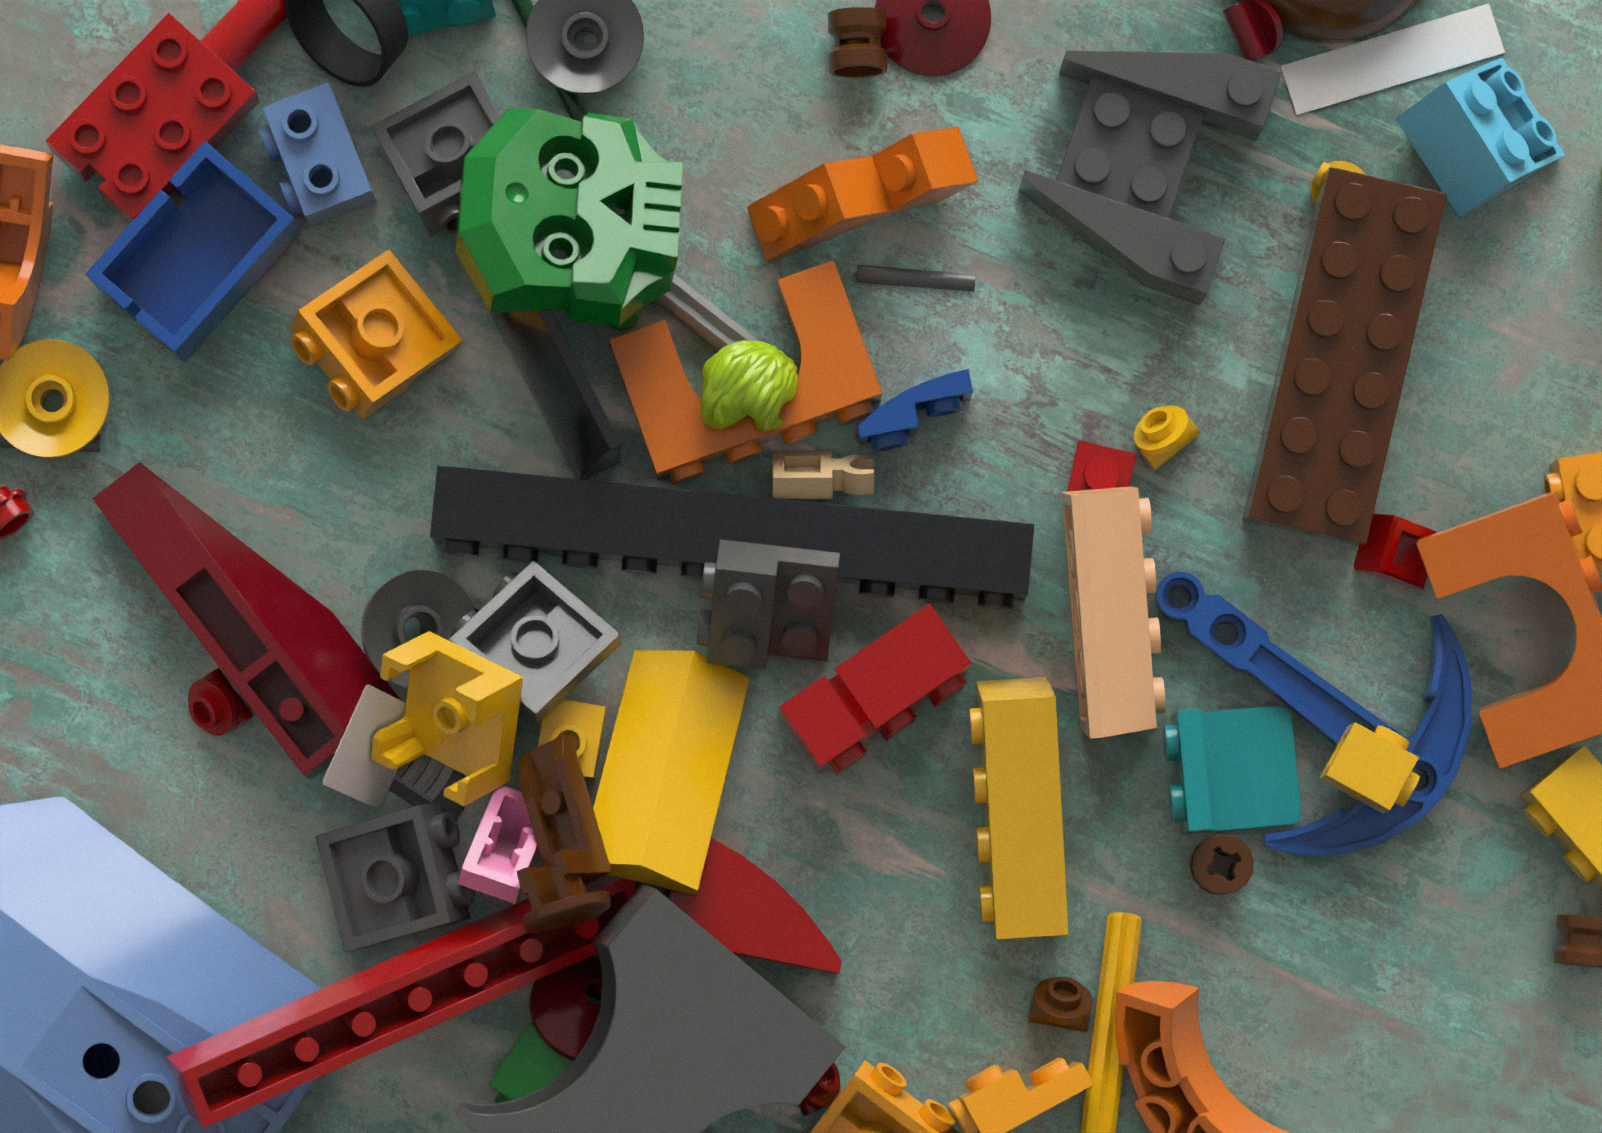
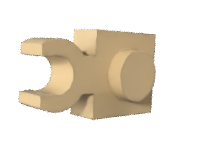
(816, 475)

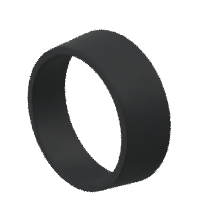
(336, 52)

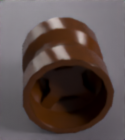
(857, 42)

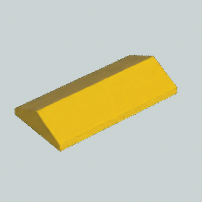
(668, 766)

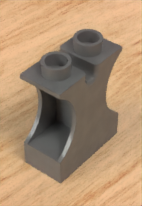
(675, 1038)

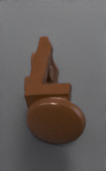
(565, 838)

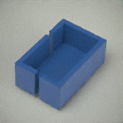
(194, 262)

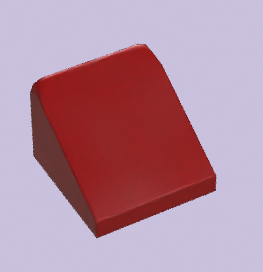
(1393, 551)

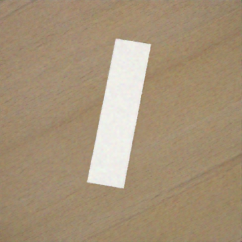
(1392, 59)

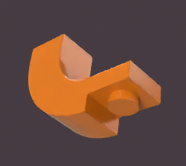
(23, 238)

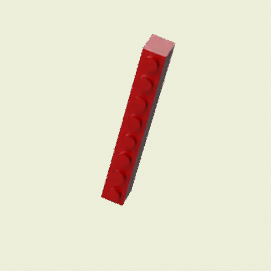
(379, 1007)

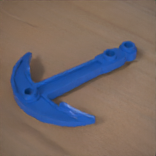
(1436, 740)

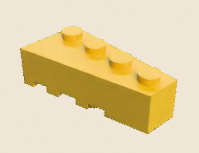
(1021, 808)

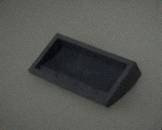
(560, 390)

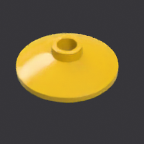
(44, 369)

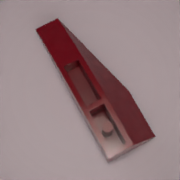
(255, 622)

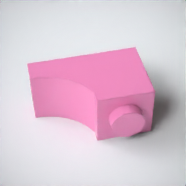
(501, 847)

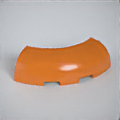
(1169, 1064)

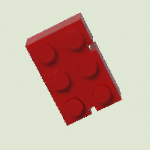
(876, 691)

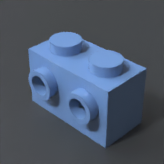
(317, 154)

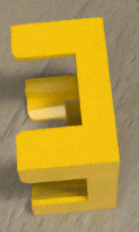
(454, 712)

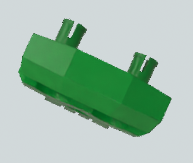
(611, 218)

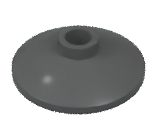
(559, 61)
(414, 593)

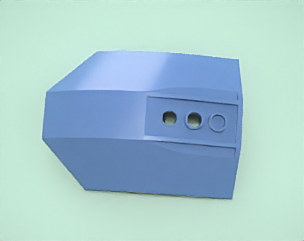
(121, 958)

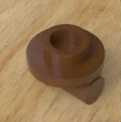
(1061, 1004)

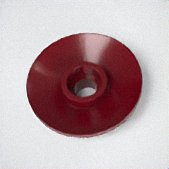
(935, 46)
(561, 1007)

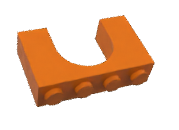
(832, 382)
(1535, 543)

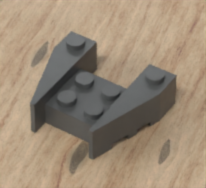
(1134, 153)

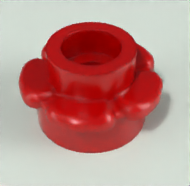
(13, 511)

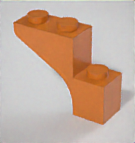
(861, 190)

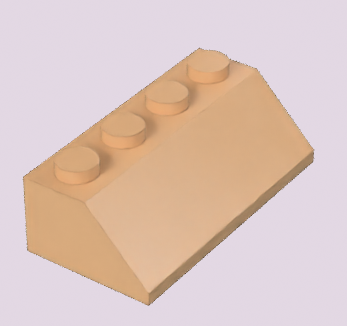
(1111, 611)

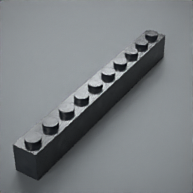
(685, 528)

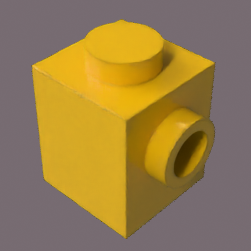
(585, 725)
(1372, 767)

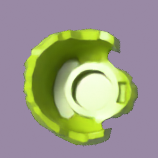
(747, 381)

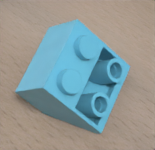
(1480, 135)

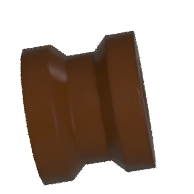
(1212, 869)
(1579, 941)

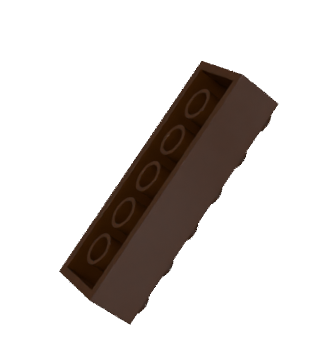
(1344, 356)

